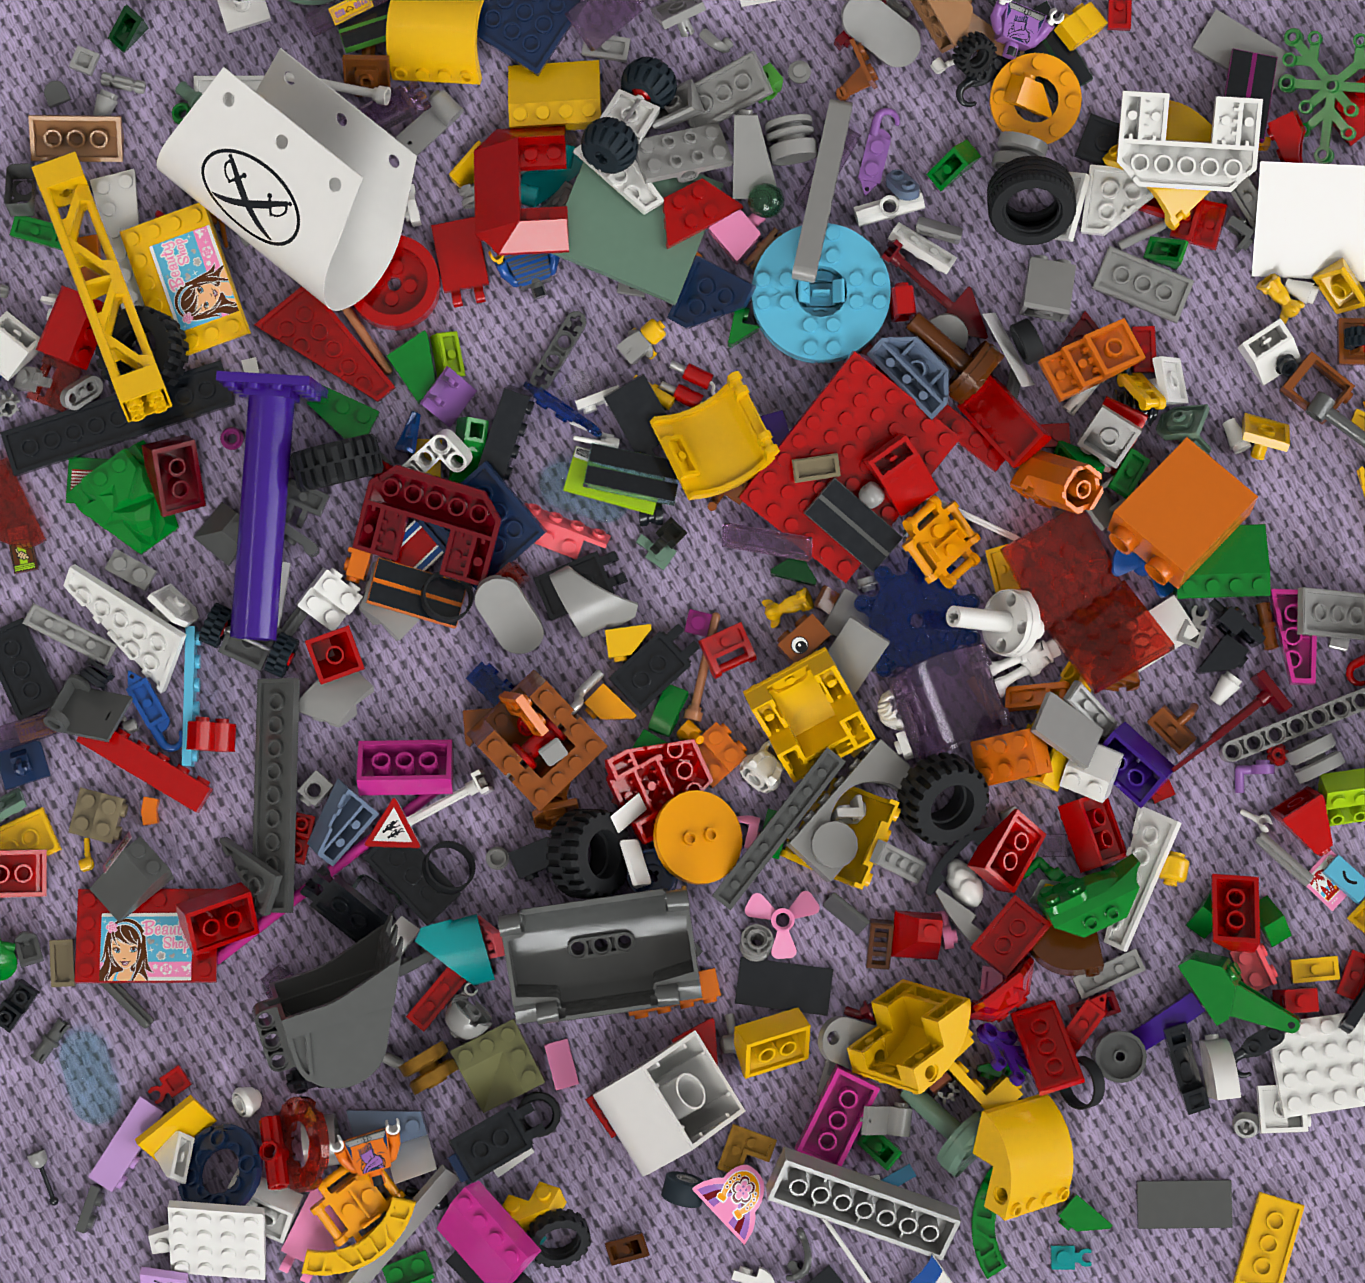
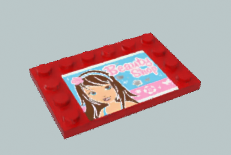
(142, 946)

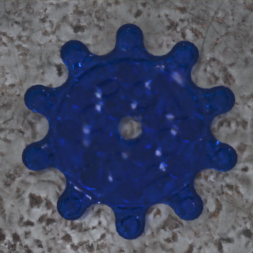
(901, 599)

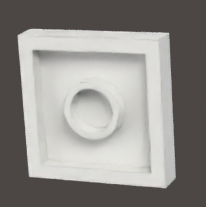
(243, 13)
(1170, 380)

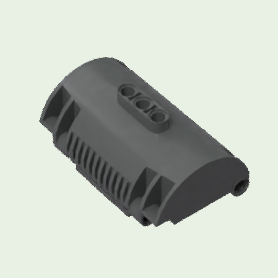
(565, 984)

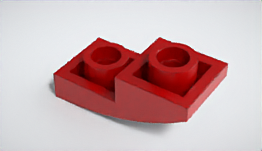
(304, 829)

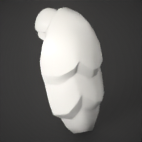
(964, 883)

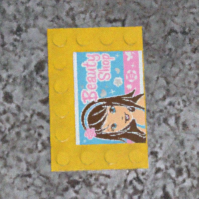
(187, 276)

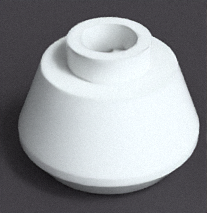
(246, 1101)

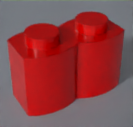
(902, 302)
(211, 736)

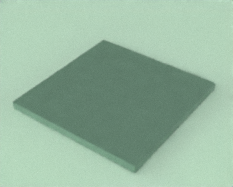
(622, 242)

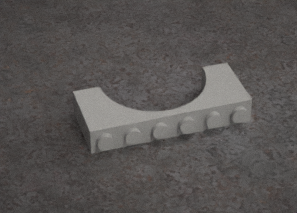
(876, 766)

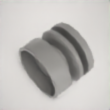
(791, 139)

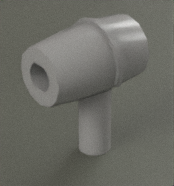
(727, 1041)

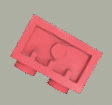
(1255, 968)

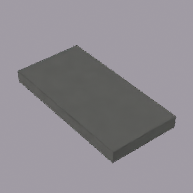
(1184, 1204)

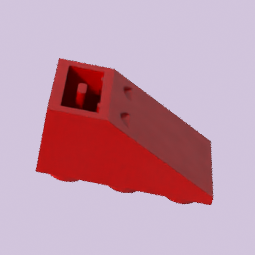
(901, 474)

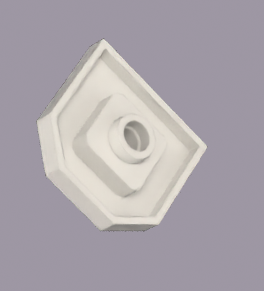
(173, 606)

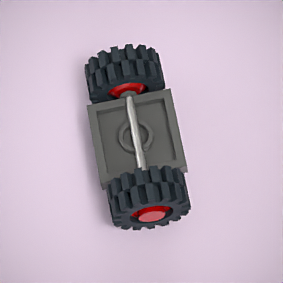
(249, 652)

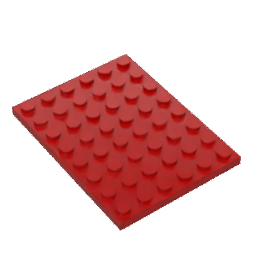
(852, 418)

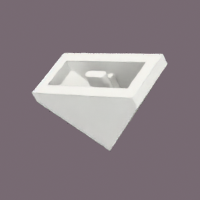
(175, 1156)

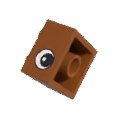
(803, 639)

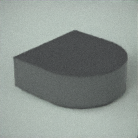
(56, 94)

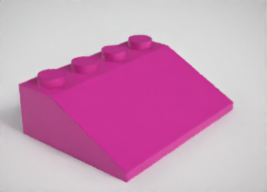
(487, 1236)

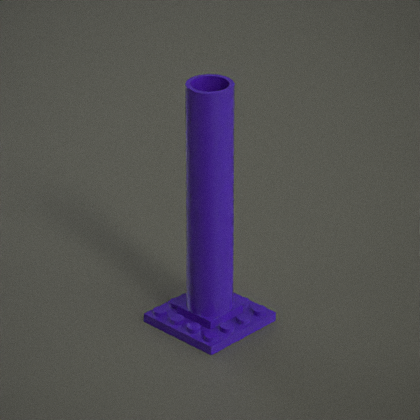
(264, 495)

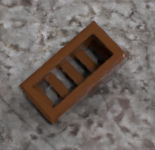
(884, 924)

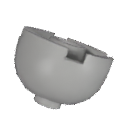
(466, 1019)

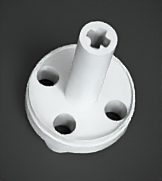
(1007, 622)

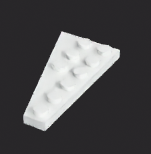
(132, 627)

